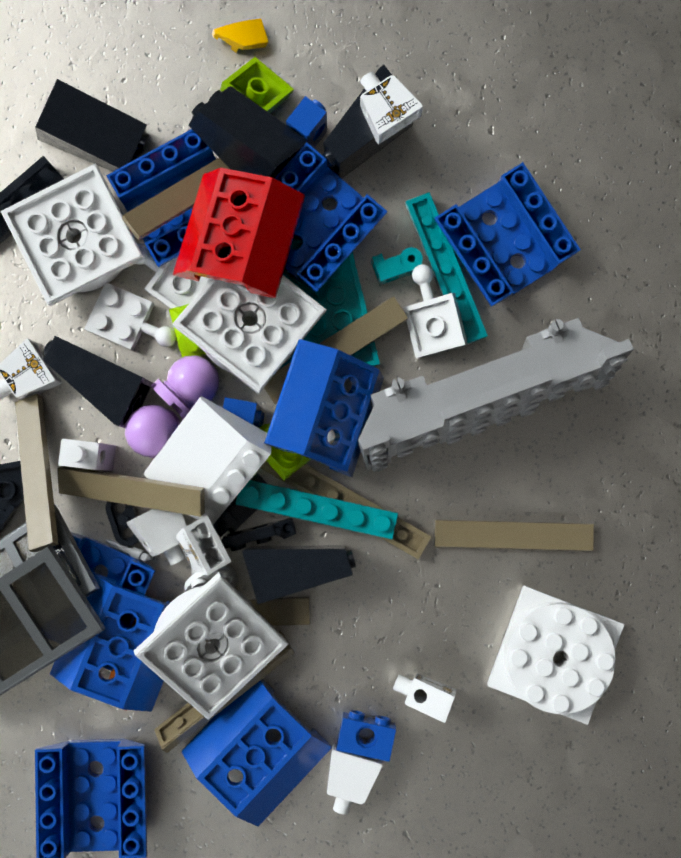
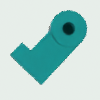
(397, 266)

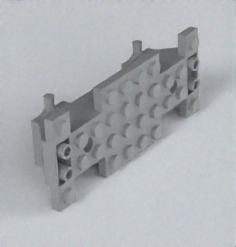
(545, 368)

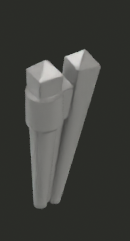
(133, 551)

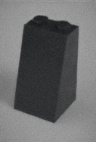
(89, 128)
(245, 134)
(352, 139)
(104, 384)
(291, 569)

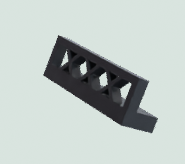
(33, 180)

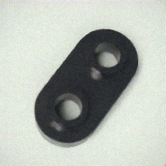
(118, 522)

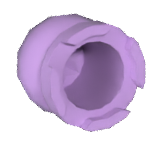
(187, 382)
(150, 429)

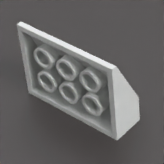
(211, 452)

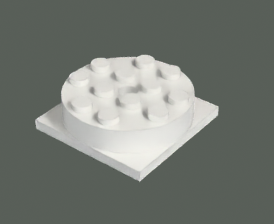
(51, 219)
(254, 351)
(538, 631)
(213, 670)

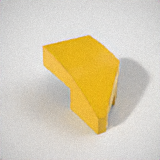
(243, 35)

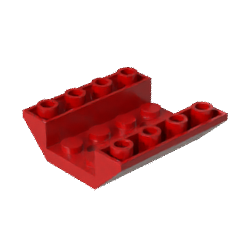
(256, 231)

